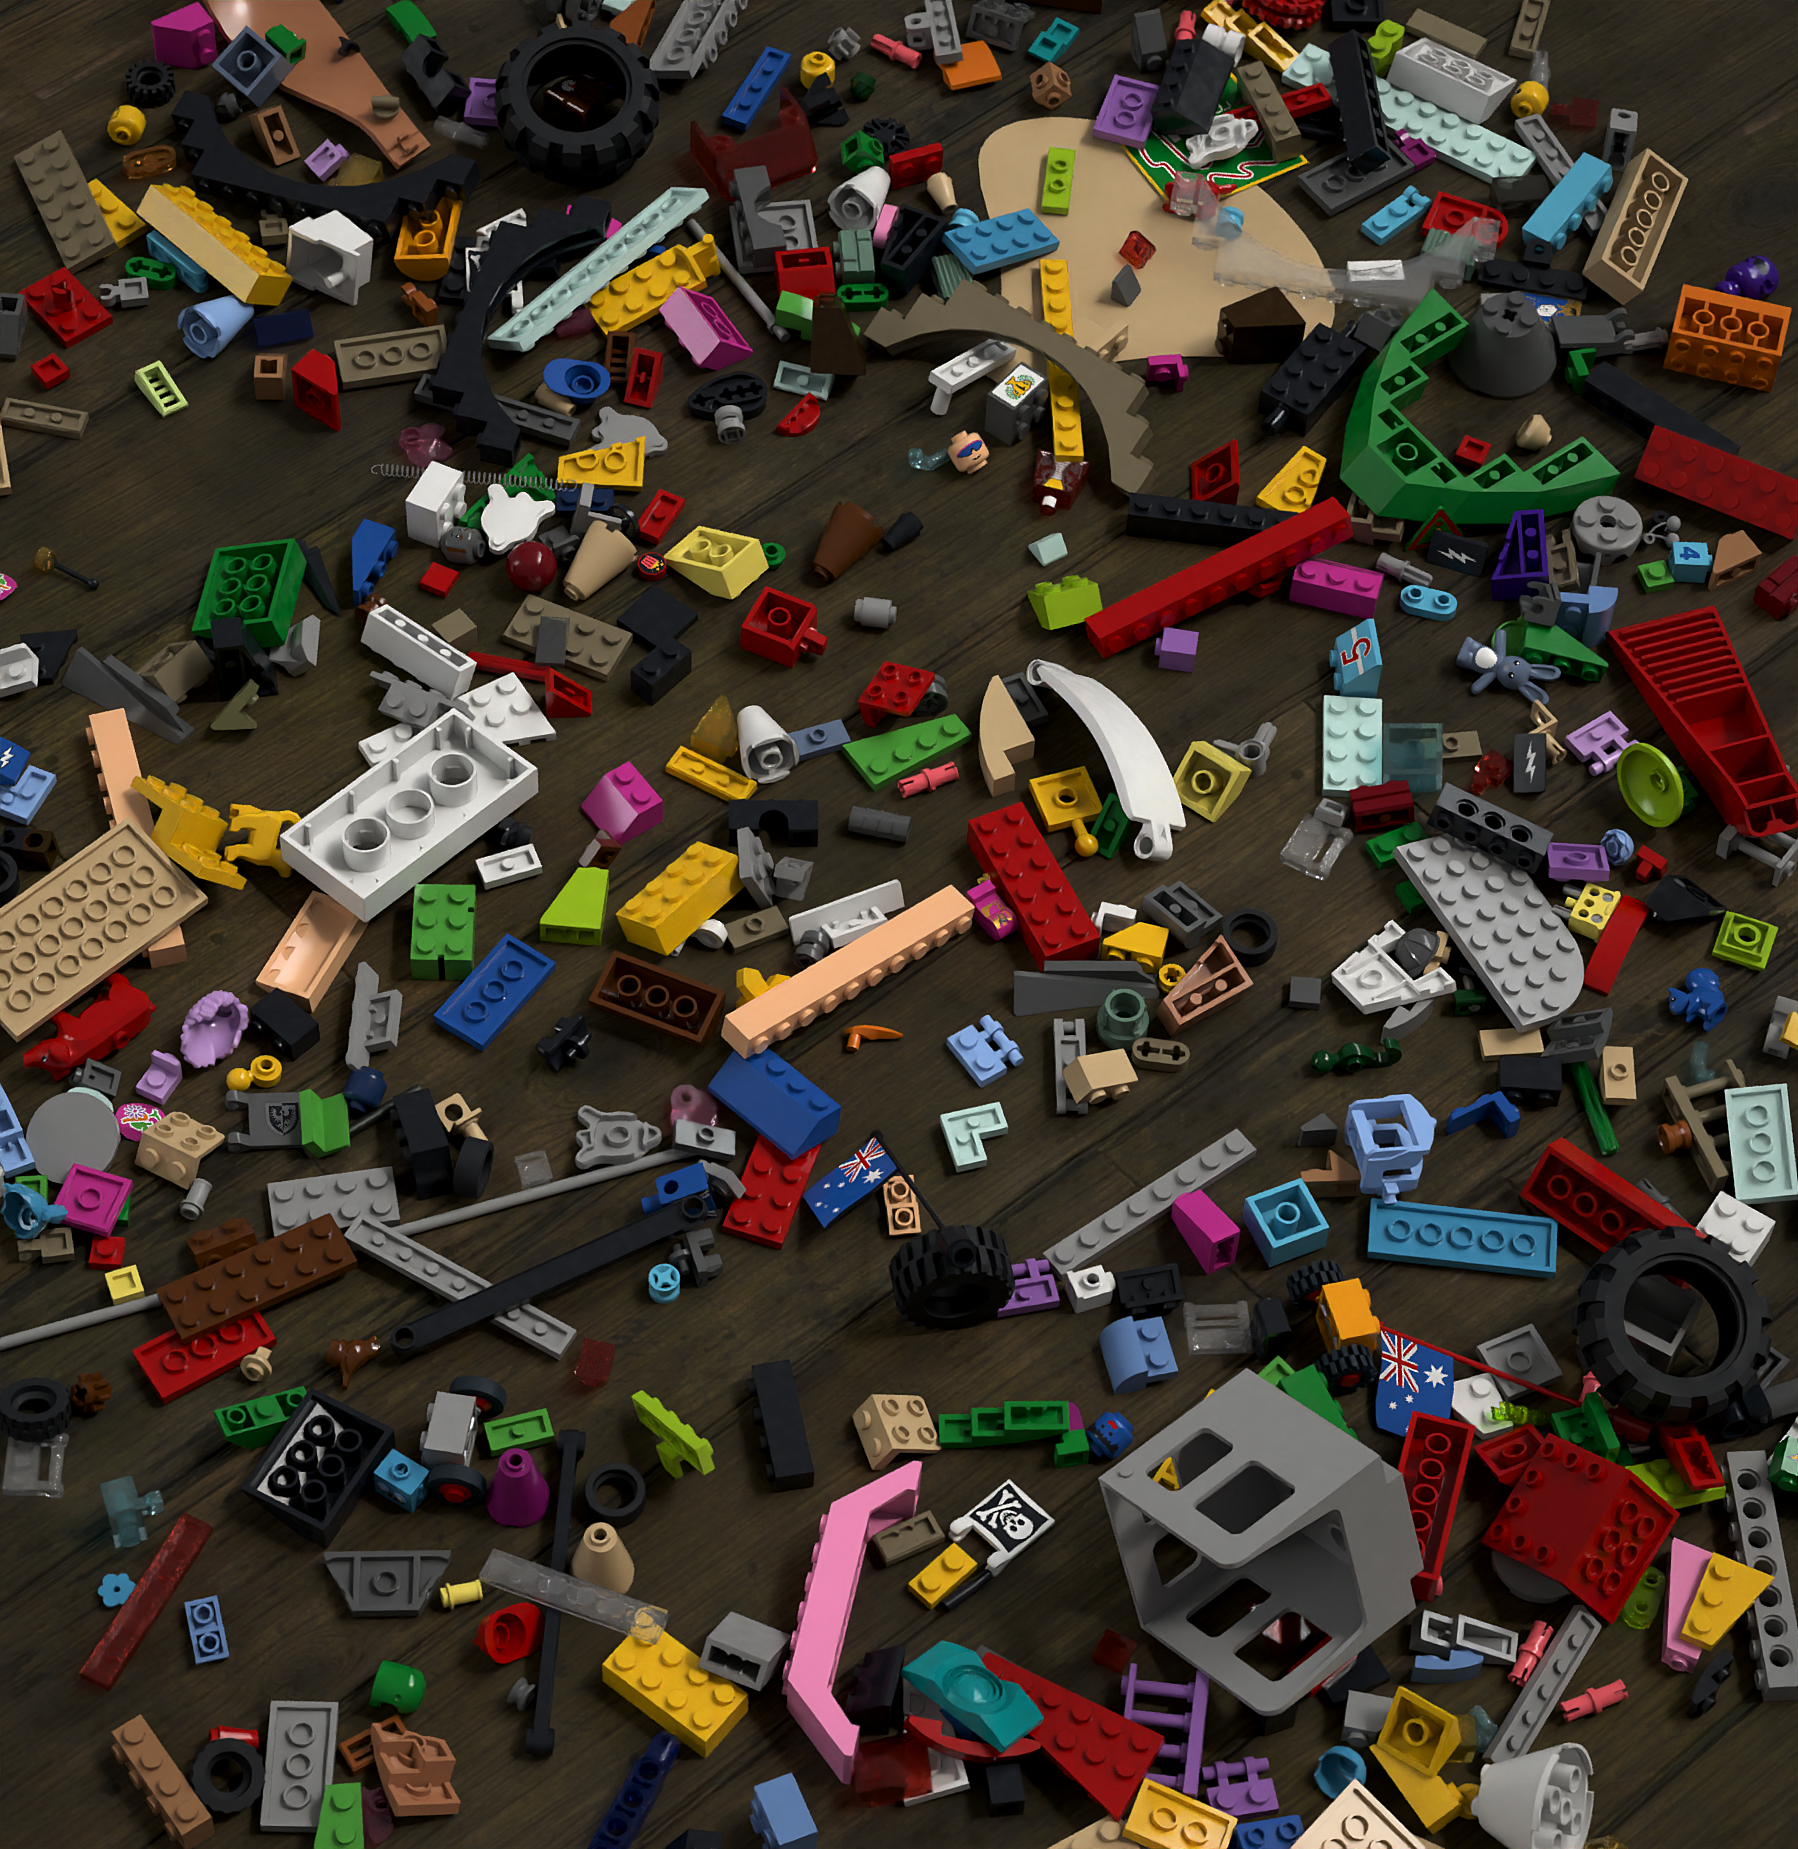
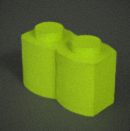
(1385, 45)

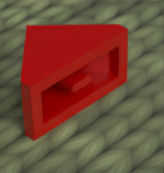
(644, 377)
(566, 697)

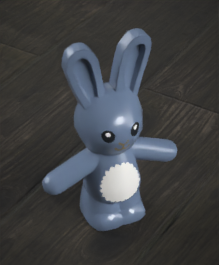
(1510, 671)

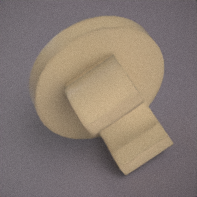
(256, 1366)

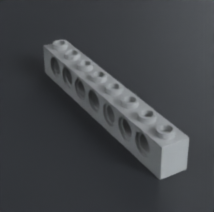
(1751, 1470)

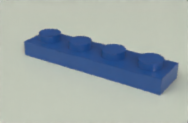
(756, 88)

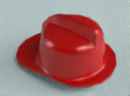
(511, 1632)

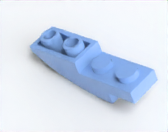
(14, 1151)

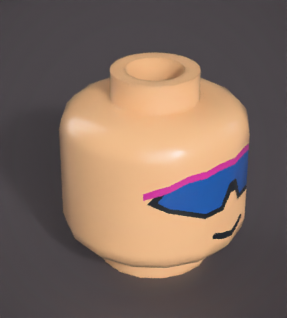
(968, 452)

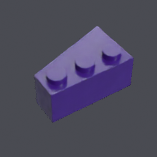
(1522, 557)

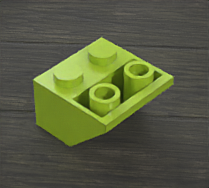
(1065, 602)

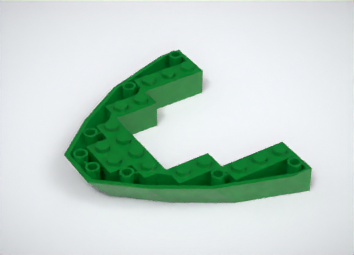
(1409, 478)

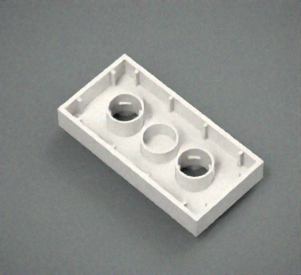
(407, 817)

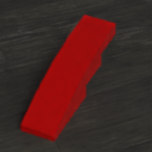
(1689, 1455)

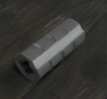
(880, 824)

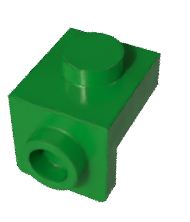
(1577, 367)

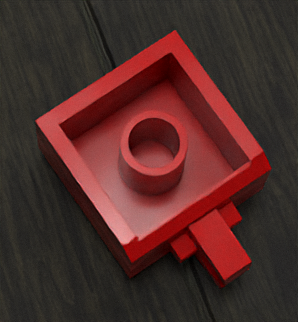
(782, 628)

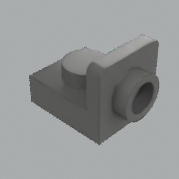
(561, 544)
(96, 1077)

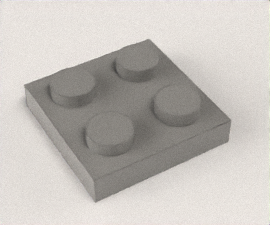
(755, 868)
(1520, 1355)

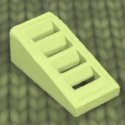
(157, 370)

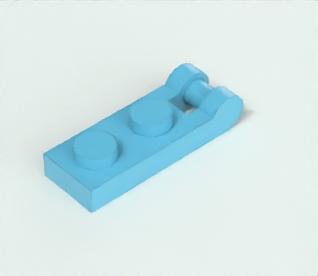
(1396, 216)
(186, 269)

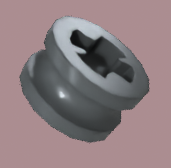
(522, 1694)

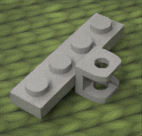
(937, 31)

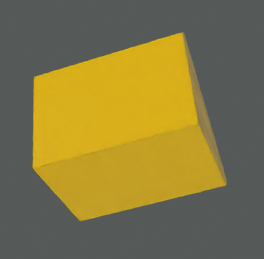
(1419, 1732)

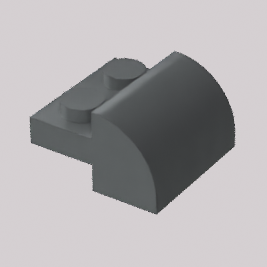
(1181, 912)

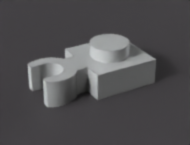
(129, 292)
(723, 1180)

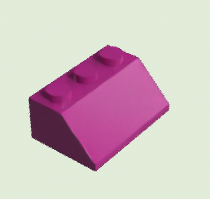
(704, 329)
(1336, 587)

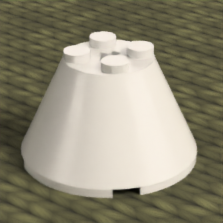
(1537, 1799)

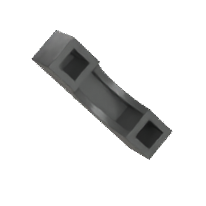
(752, 193)

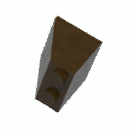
(1259, 328)
(834, 339)

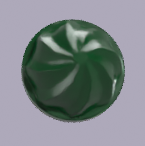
(862, 85)

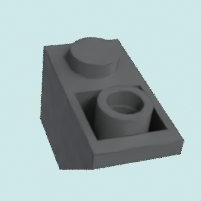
(12, 323)

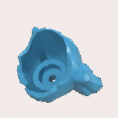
(29, 1211)

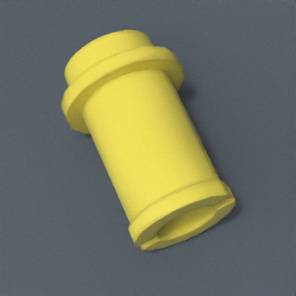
(460, 1593)

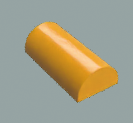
(427, 246)

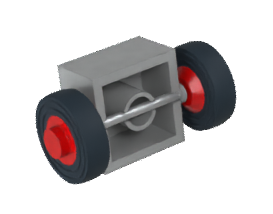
(452, 1437)

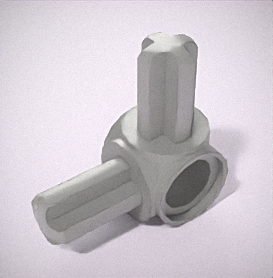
(1251, 752)

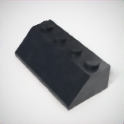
(1191, 88)

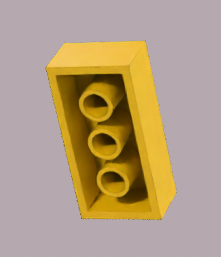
(681, 898)
(675, 1691)

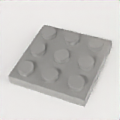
(796, 224)

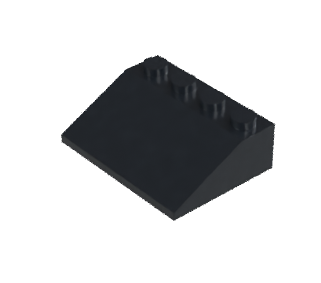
(319, 1466)

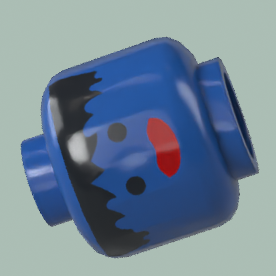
(1109, 1435)

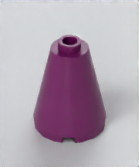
(517, 1491)

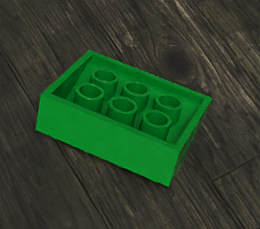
(255, 584)

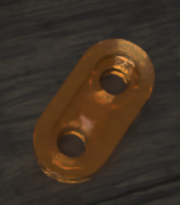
(149, 161)

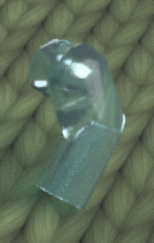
(926, 462)
(1698, 1062)
(1485, 1729)

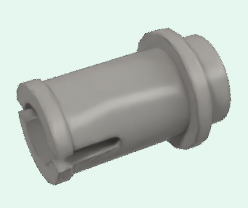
(193, 1204)

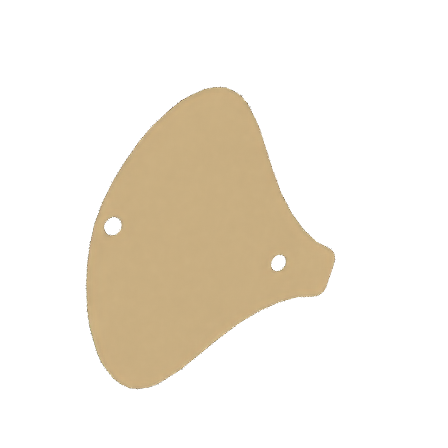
(1107, 202)

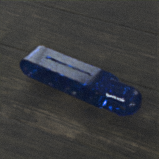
(656, 1760)

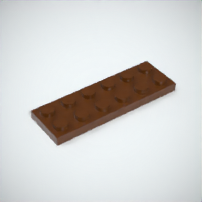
(256, 1278)

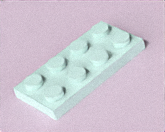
(1351, 744)
(1761, 1144)

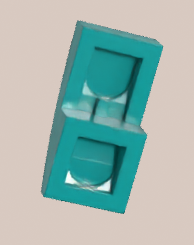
(1054, 42)

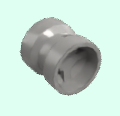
(730, 424)

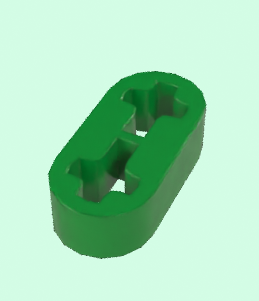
(153, 271)
(863, 297)

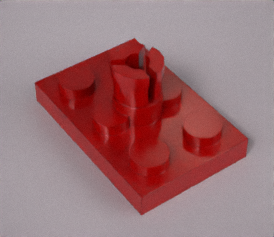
(66, 307)

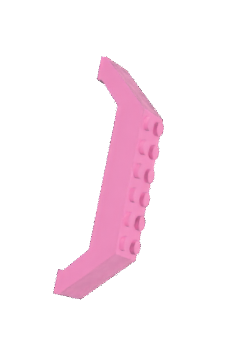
(828, 1606)

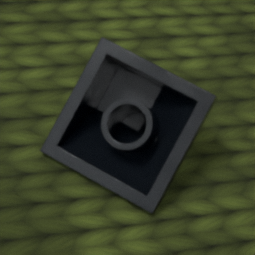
(1682, 899)

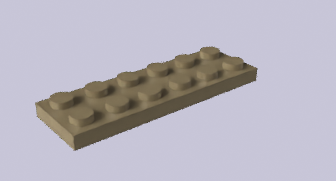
(66, 202)

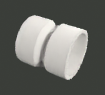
(1230, 43)

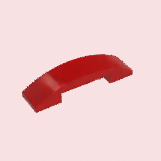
(1615, 945)
(929, 1733)

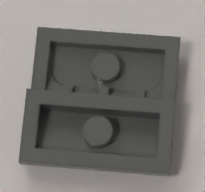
(1579, 1036)

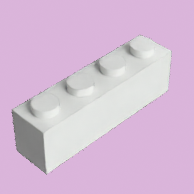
(418, 651)

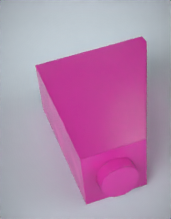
(1206, 1230)

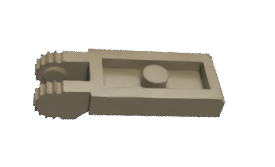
(1562, 562)

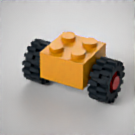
(1343, 1323)

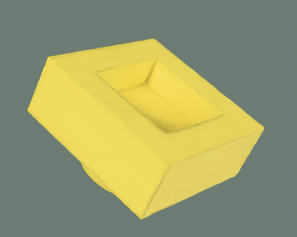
(124, 1285)

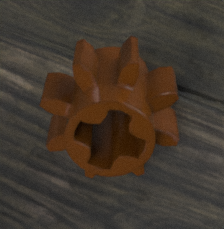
(91, 1392)

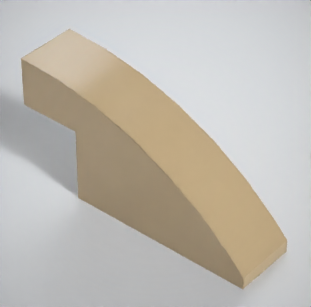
(1002, 738)

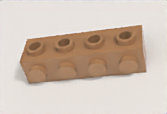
(162, 1782)

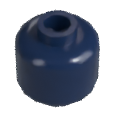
(364, 1089)

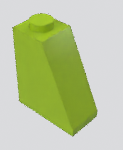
(578, 910)

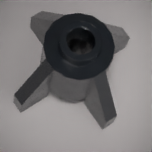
(823, 103)

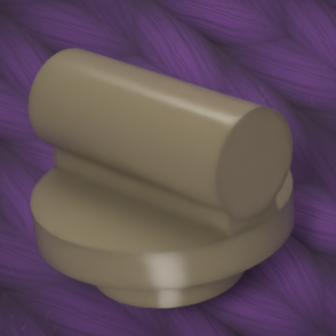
(385, 106)

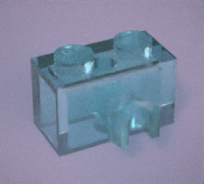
(126, 1510)

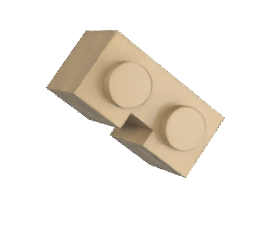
(1100, 1076)

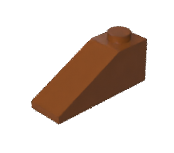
(635, 21)

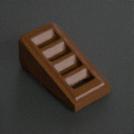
(622, 339)

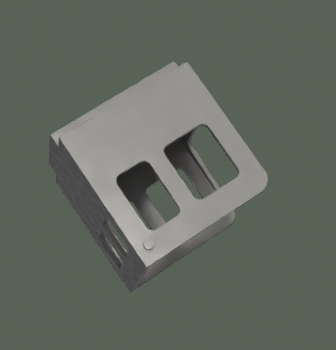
(1274, 1502)

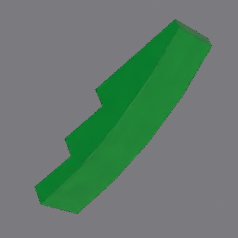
(1000, 1426)

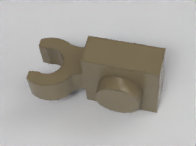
(53, 1246)

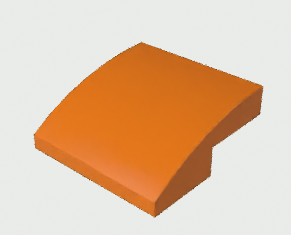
(975, 69)

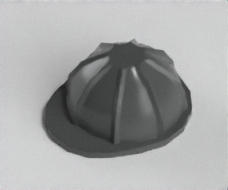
(1416, 950)

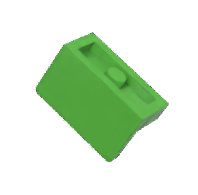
(324, 1123)

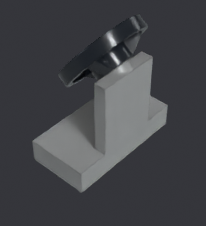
(583, 517)

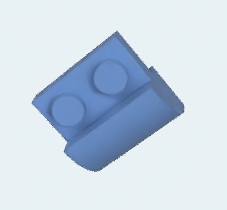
(1588, 614)
(1137, 1353)

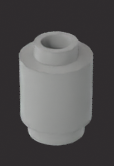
(875, 612)

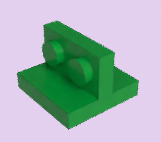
(1588, 1427)

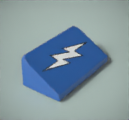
(12, 761)

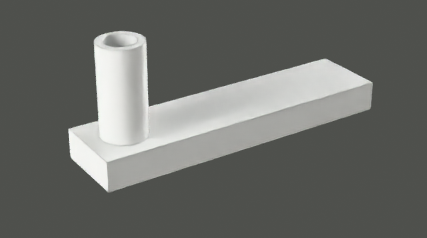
(967, 369)

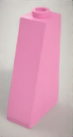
(1683, 1575)

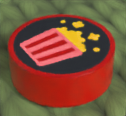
(652, 566)

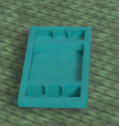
(973, 1694)

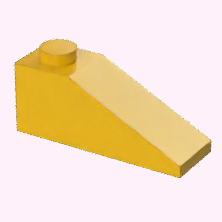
(1429, 1797)

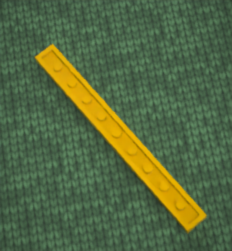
(1062, 388)

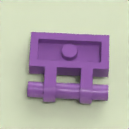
(1032, 1292)
(1245, 1799)

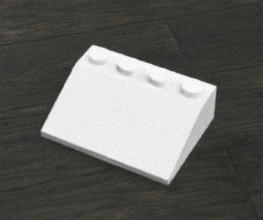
(1449, 80)

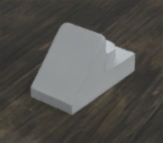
(792, 878)

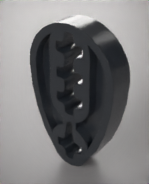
(729, 385)

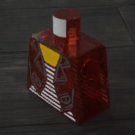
(1057, 482)

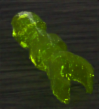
(1519, 1414)

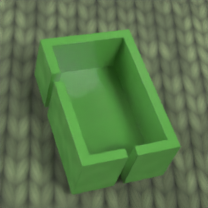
(443, 929)

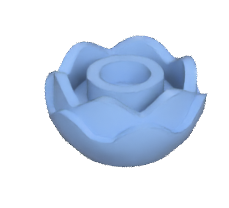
(1617, 846)

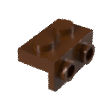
(221, 1242)

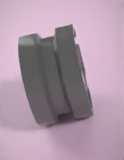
(934, 699)

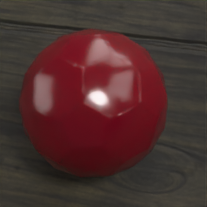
(531, 566)

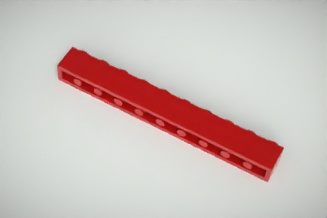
(1218, 577)

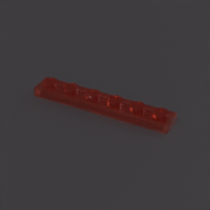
(146, 1602)

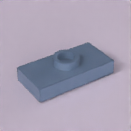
(820, 739)

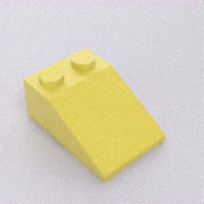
(718, 561)

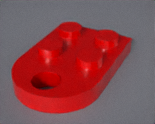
(1453, 212)

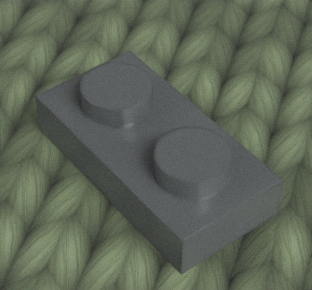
(1025, 699)

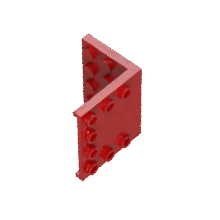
(1582, 1525)

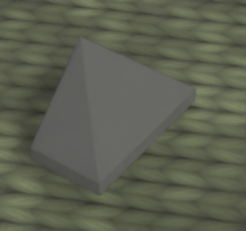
(552, 641)

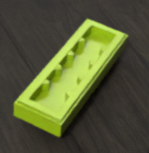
(1058, 180)

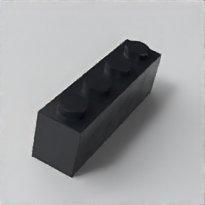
(781, 1425)

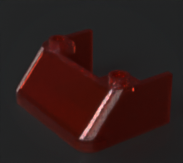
(784, 152)

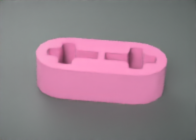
(884, 227)

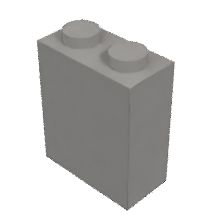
(745, 1651)

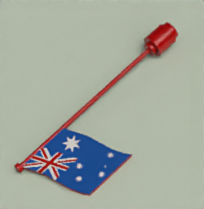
(1422, 1380)

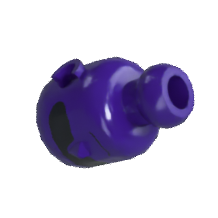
(1750, 278)

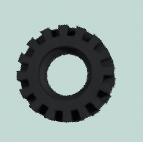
(150, 72)

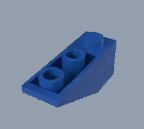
(371, 550)

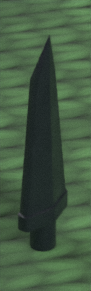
(317, 576)

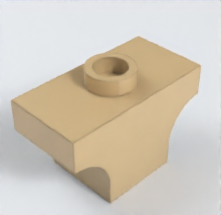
(1617, 1076)

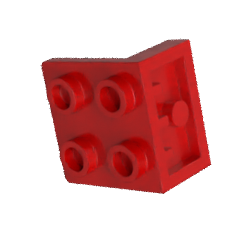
(895, 691)

